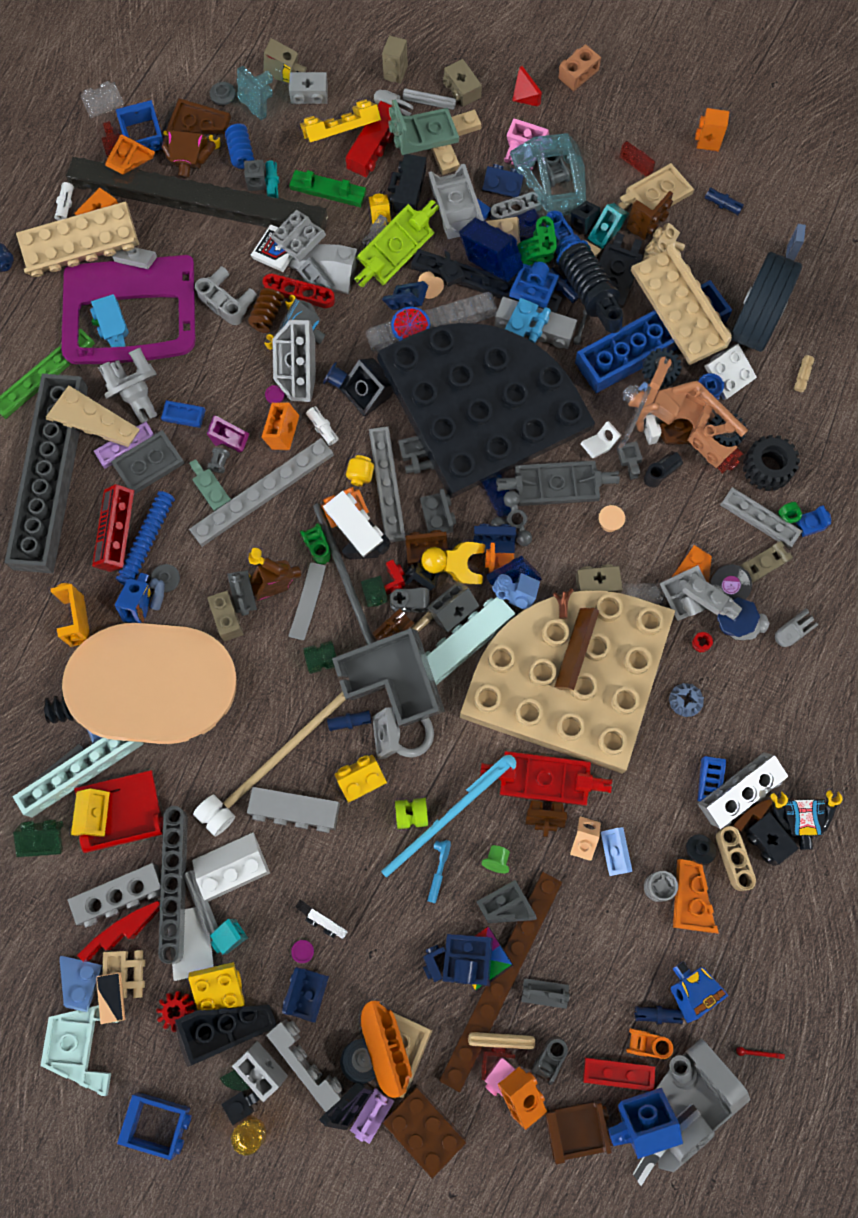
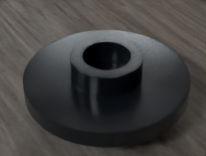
(701, 849)

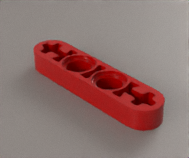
(300, 287)

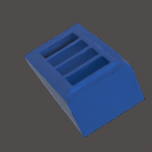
(721, 763)

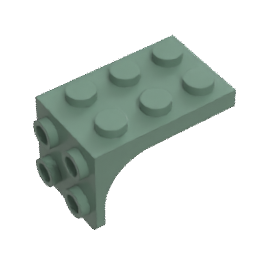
(421, 130)

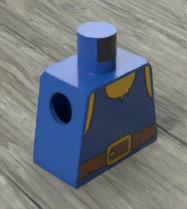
(135, 599)
(696, 991)

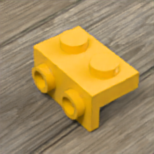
(360, 777)

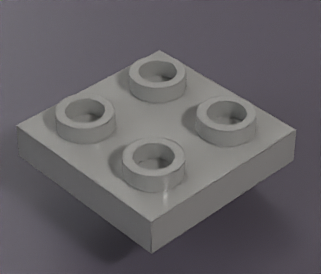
(678, 601)

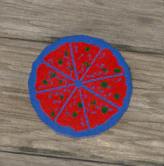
(409, 322)

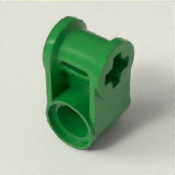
(315, 541)

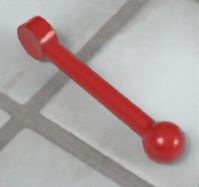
(741, 1051)

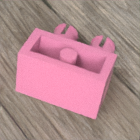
(520, 133)

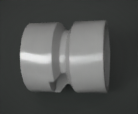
(660, 886)

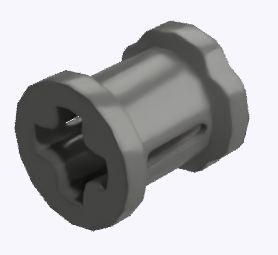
(216, 466)

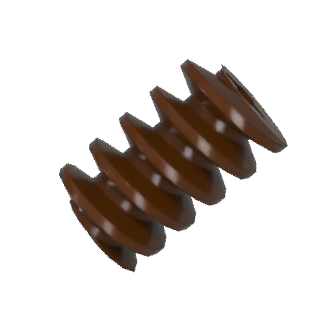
(264, 310)

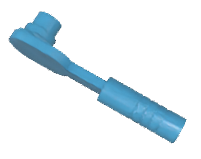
(444, 848)

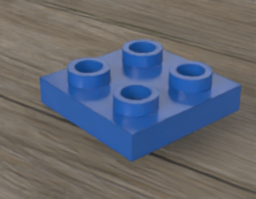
(534, 284)

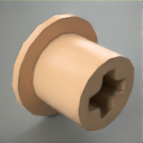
(435, 284)
(611, 518)

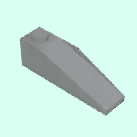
(336, 261)

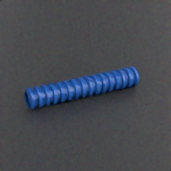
(145, 537)

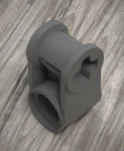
(556, 170)
(412, 600)
(549, 1061)

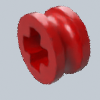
(709, 640)

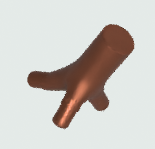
(563, 603)

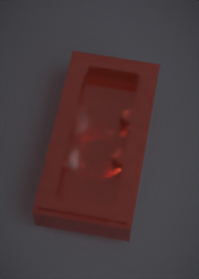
(637, 159)

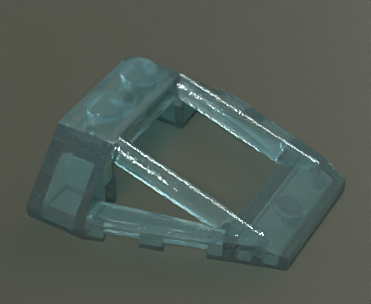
(547, 146)

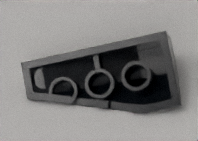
(214, 1031)

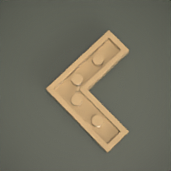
(445, 155)

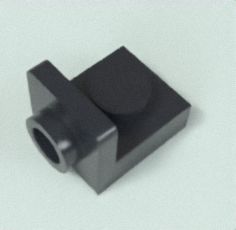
(421, 575)

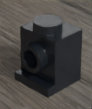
(584, 217)

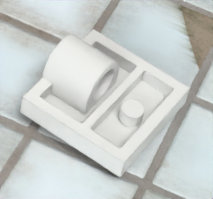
(732, 368)

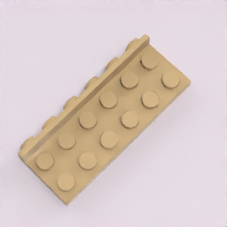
(77, 239)
(682, 305)

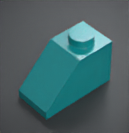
(608, 225)
(228, 936)

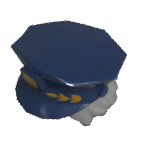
(746, 624)

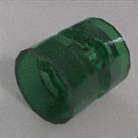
(319, 657)

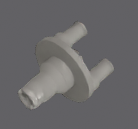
(132, 387)

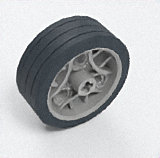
(766, 301)

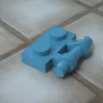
(522, 318)

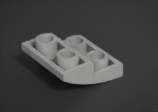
(298, 235)

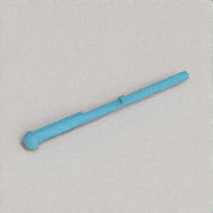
(474, 791)

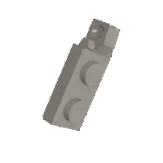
(711, 597)

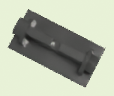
(242, 592)
(545, 993)

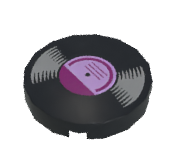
(732, 581)

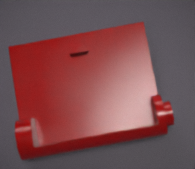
(131, 812)

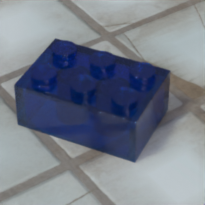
(491, 249)

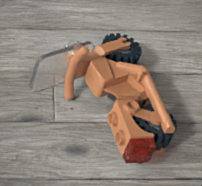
(686, 401)

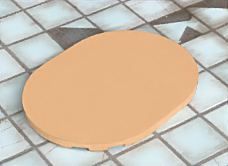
(149, 683)

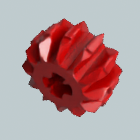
(171, 1002)

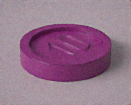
(274, 394)
(302, 951)

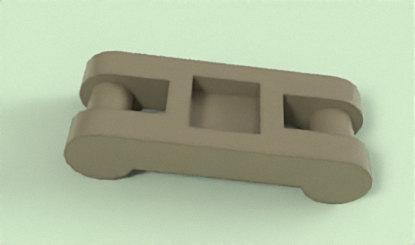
(766, 562)

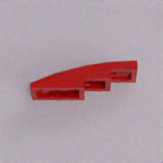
(128, 926)

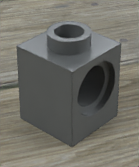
(255, 175)

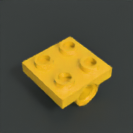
(217, 987)

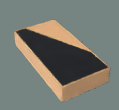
(110, 998)

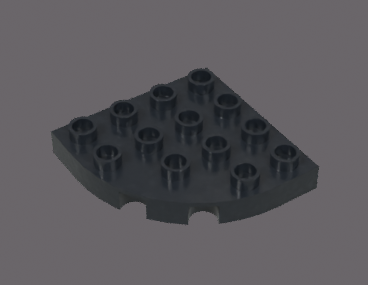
(482, 400)

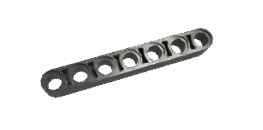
(178, 894)

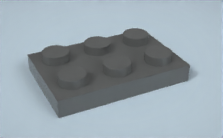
(147, 462)

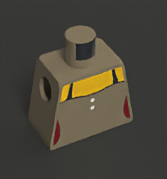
(281, 61)

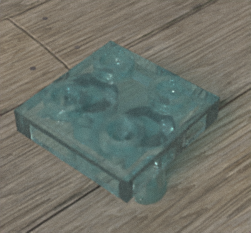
(252, 91)

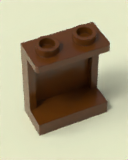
(578, 1131)

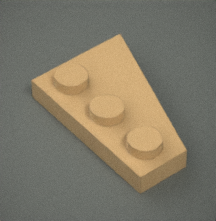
(415, 1040)

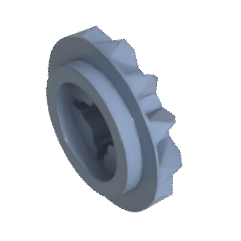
(677, 702)

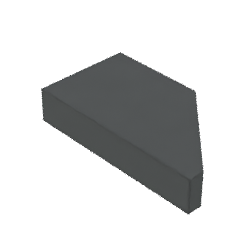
(314, 274)

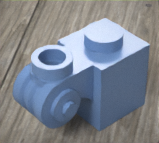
(520, 593)

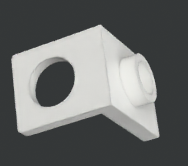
(599, 443)

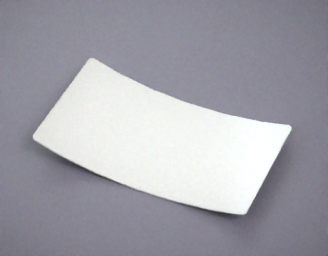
(196, 946)

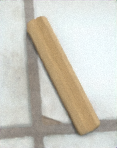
(501, 1040)

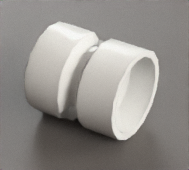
(213, 814)

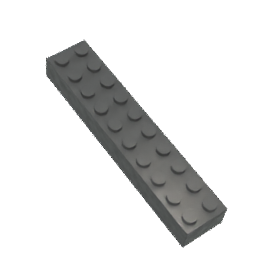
(44, 482)

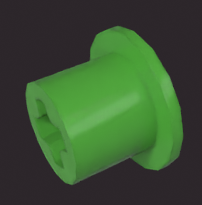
(497, 859)

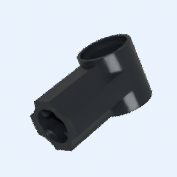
(662, 468)

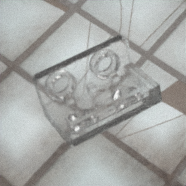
(102, 99)

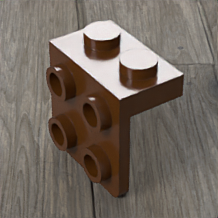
(645, 220)

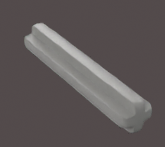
(429, 99)
(201, 905)

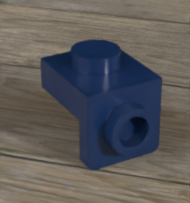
(431, 968)

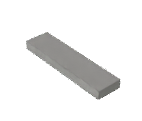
(761, 518)

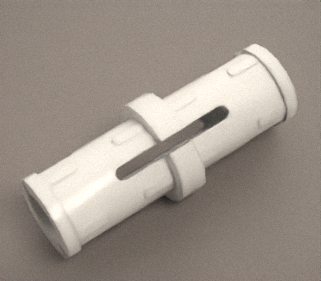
(64, 201)
(322, 426)

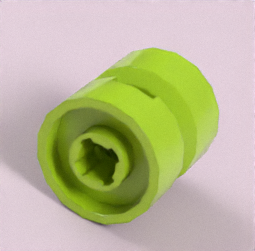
(419, 810)

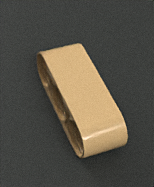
(744, 867)

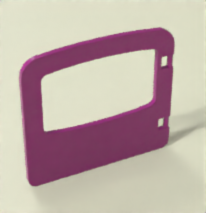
(101, 279)

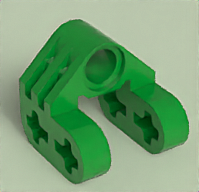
(540, 245)

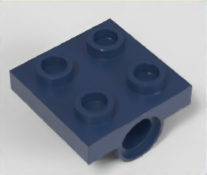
(467, 960)

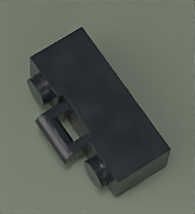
(411, 177)

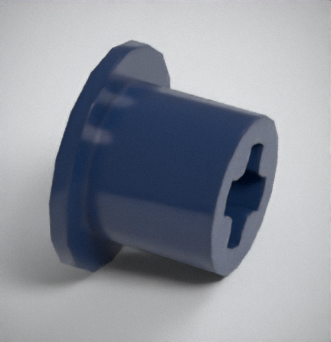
(335, 376)

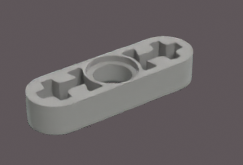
(522, 200)

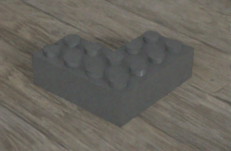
(399, 667)

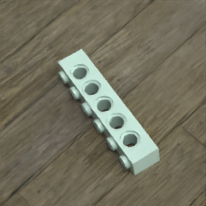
(72, 774)

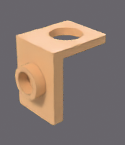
(586, 839)

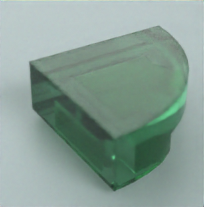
(234, 1081)

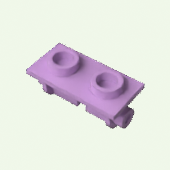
(371, 1116)

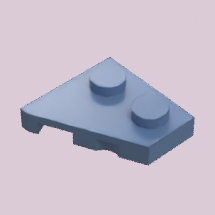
(78, 982)

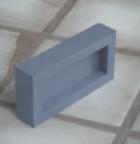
(795, 242)

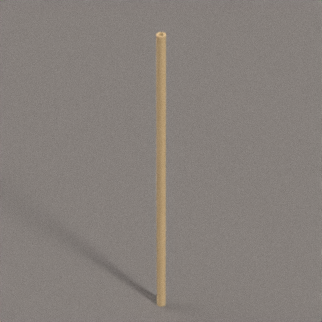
(248, 784)

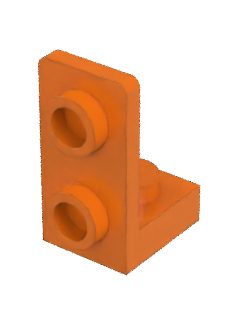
(496, 560)

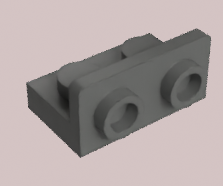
(437, 512)

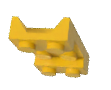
(364, 113)

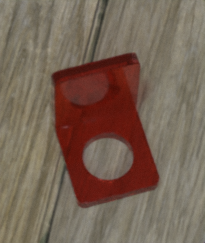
(496, 1051)

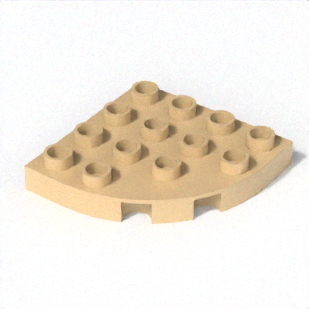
(604, 712)

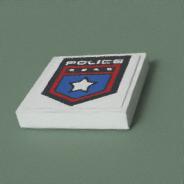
(270, 252)

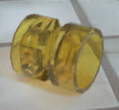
(248, 1136)

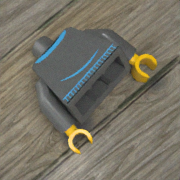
(299, 310)

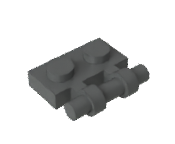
(411, 450)

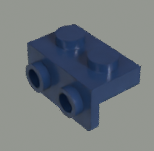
(503, 181)
(407, 295)
(502, 536)
(305, 994)

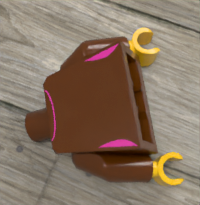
(188, 150)
(271, 576)

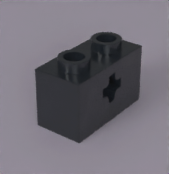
(781, 846)

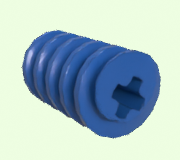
(238, 145)

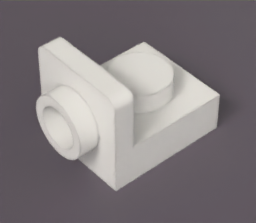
(652, 428)

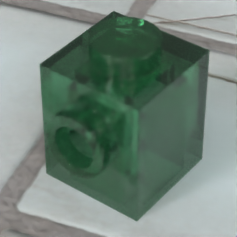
(374, 591)

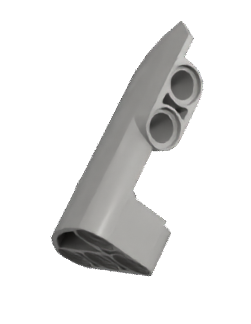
(710, 1089)

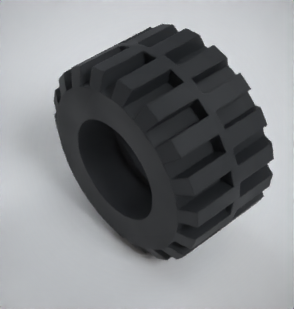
(778, 450)

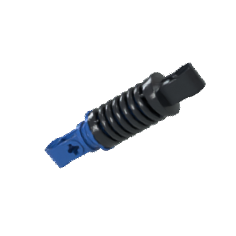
(586, 275)

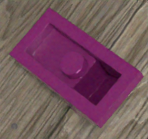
(225, 433)

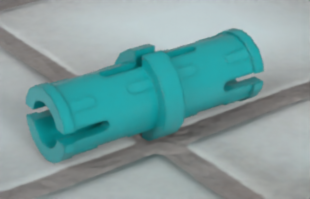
(271, 179)

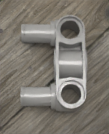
(220, 301)

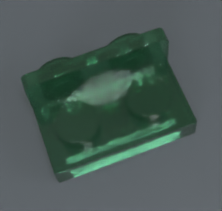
(38, 838)

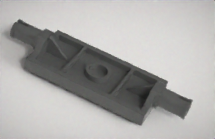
(557, 482)

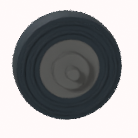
(357, 1062)

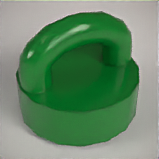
(790, 510)

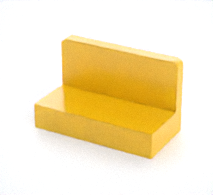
(90, 812)

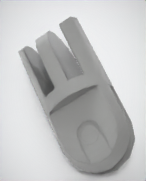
(387, 97)
(794, 631)

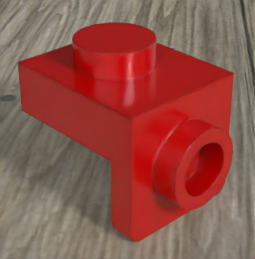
(396, 573)

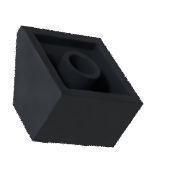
(367, 386)

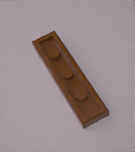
(576, 649)

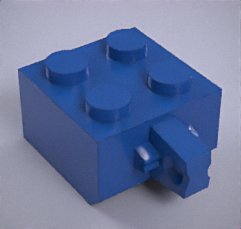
(647, 1124)

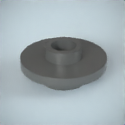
(222, 93)
(169, 575)

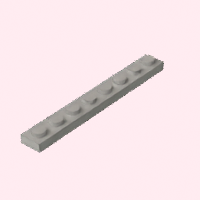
(261, 492)

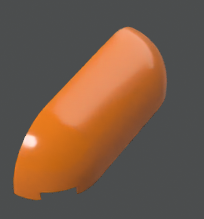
(385, 1049)

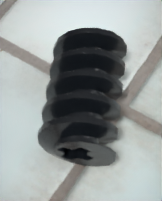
(56, 711)

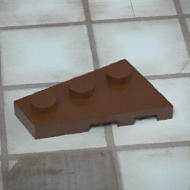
(198, 119)

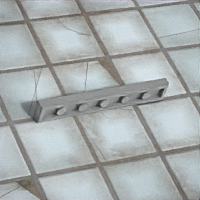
(387, 484)

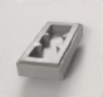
(136, 257)

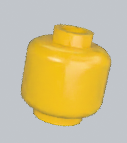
(360, 470)

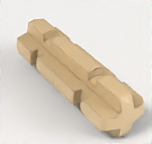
(804, 373)

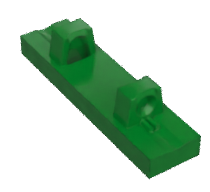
(328, 188)

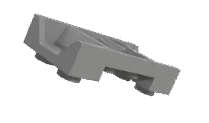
(455, 200)
(325, 1092)

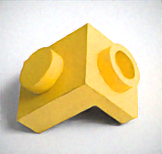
(379, 205)

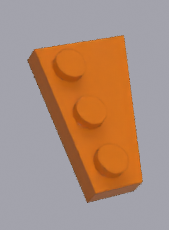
(692, 902)

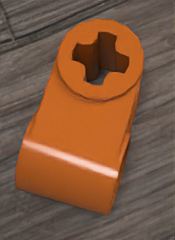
(647, 1044)

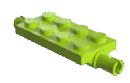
(396, 244)

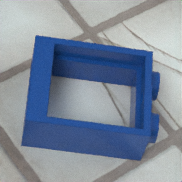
(145, 112)
(131, 1120)

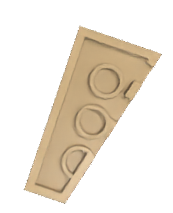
(83, 413)

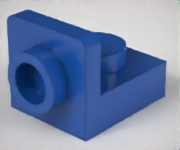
(814, 521)

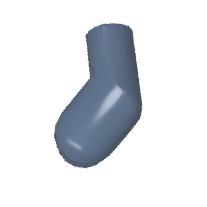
(158, 594)

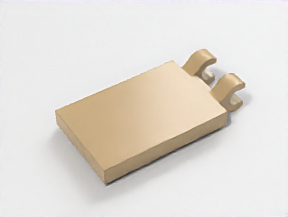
(656, 186)

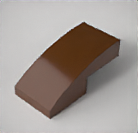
(755, 813)

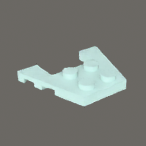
(69, 1048)

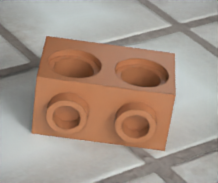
(579, 67)

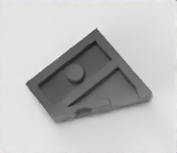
(506, 905)

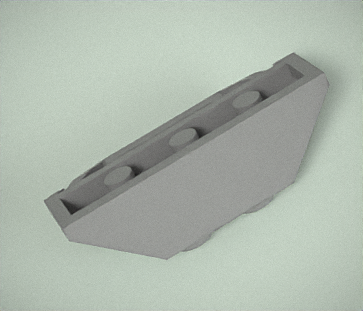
(295, 360)

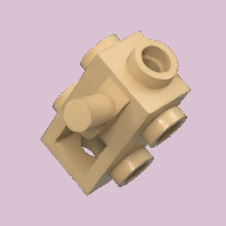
(662, 238)

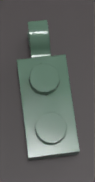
(209, 486)

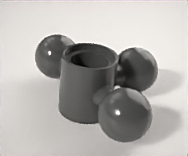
(511, 500)

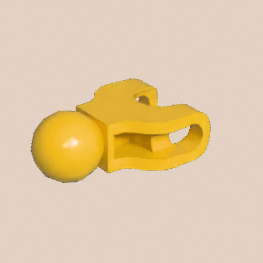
(454, 561)

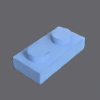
(616, 851)

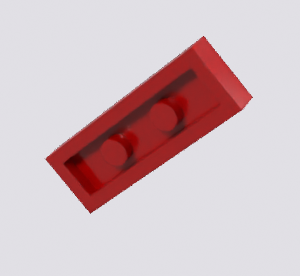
(619, 1074)

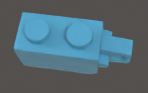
(110, 319)

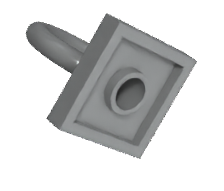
(388, 735)

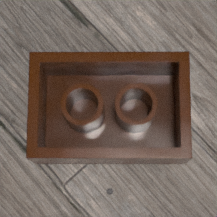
(424, 1131)

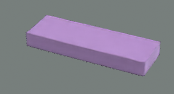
(112, 450)

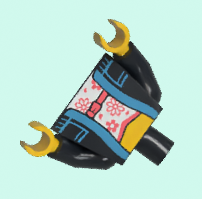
(805, 817)

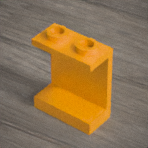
(79, 632)

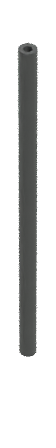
(343, 574)

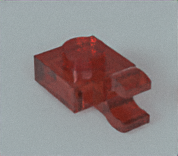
(111, 138)

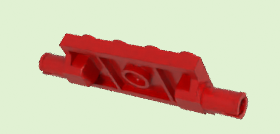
(549, 779)

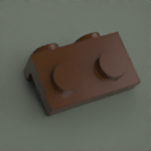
(418, 543)

